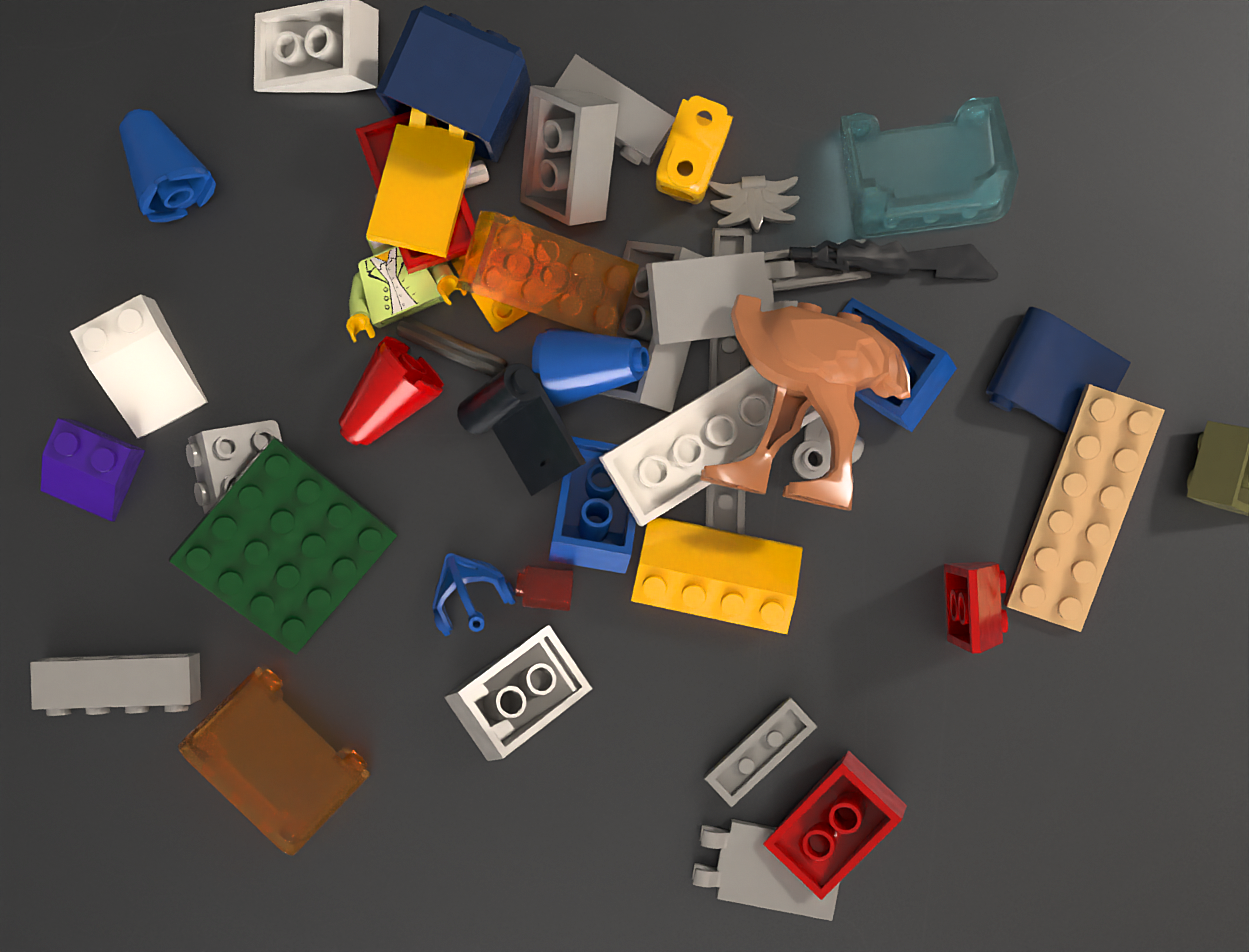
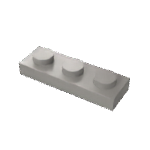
(760, 751)

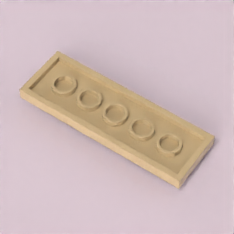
(1083, 507)

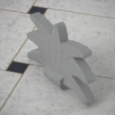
(754, 201)

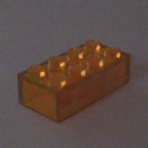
(546, 274)

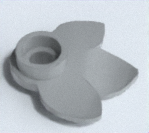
(818, 442)

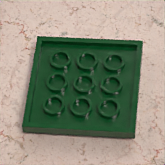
(283, 545)

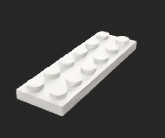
(717, 428)

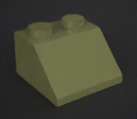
(1222, 468)

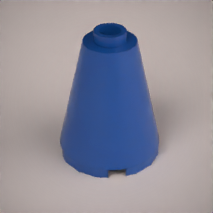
(162, 168)
(585, 363)

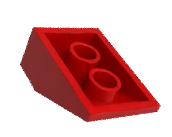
(974, 605)
(836, 825)

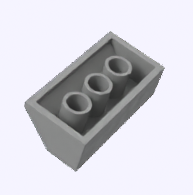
(666, 361)

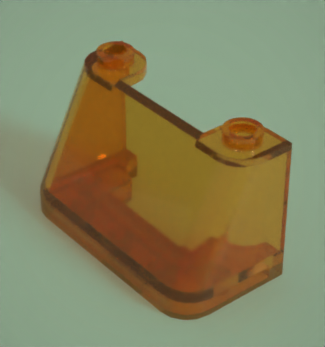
(272, 762)

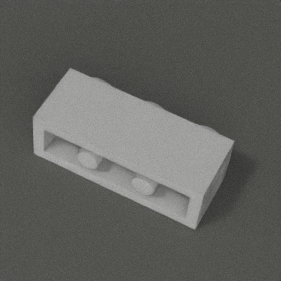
(640, 124)

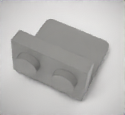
(223, 455)

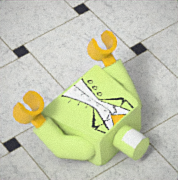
(389, 293)

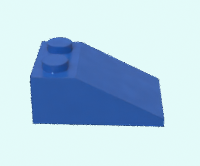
(926, 364)
(591, 517)

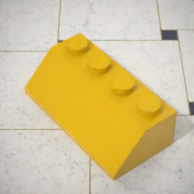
(718, 574)

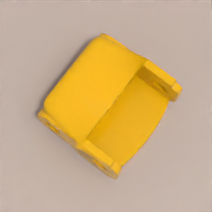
(693, 150)

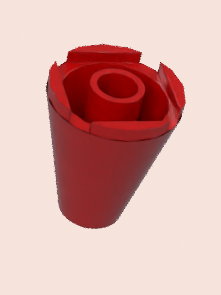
(388, 392)

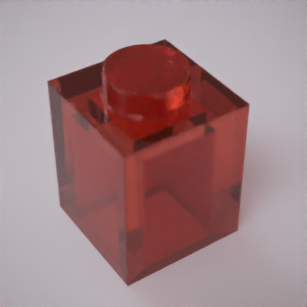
(545, 587)

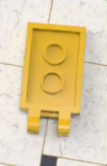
(421, 186)

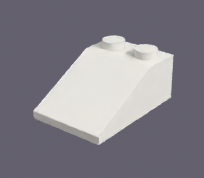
(317, 48)
(139, 365)

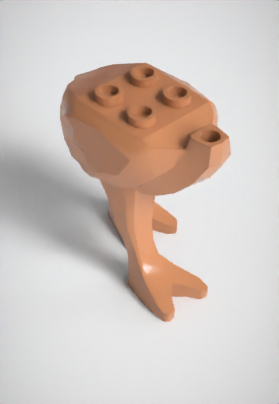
(818, 364)

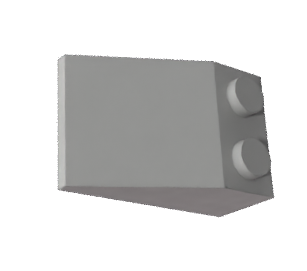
(518, 694)

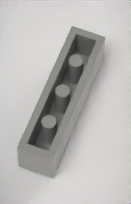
(115, 682)

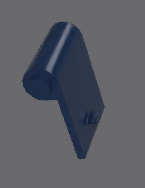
(1049, 369)

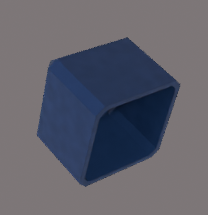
(457, 78)

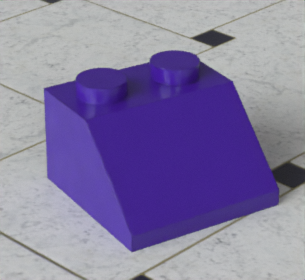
(88, 468)

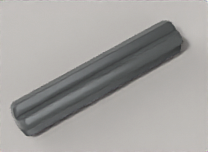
(450, 347)

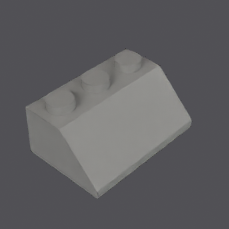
(568, 154)

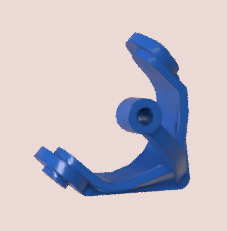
(455, 574)

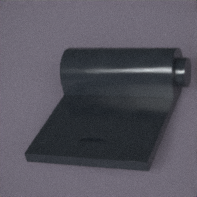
(524, 424)

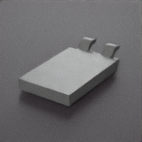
(697, 295)
(754, 875)

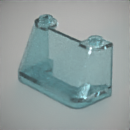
(929, 172)

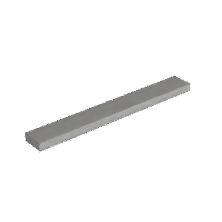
(726, 358)

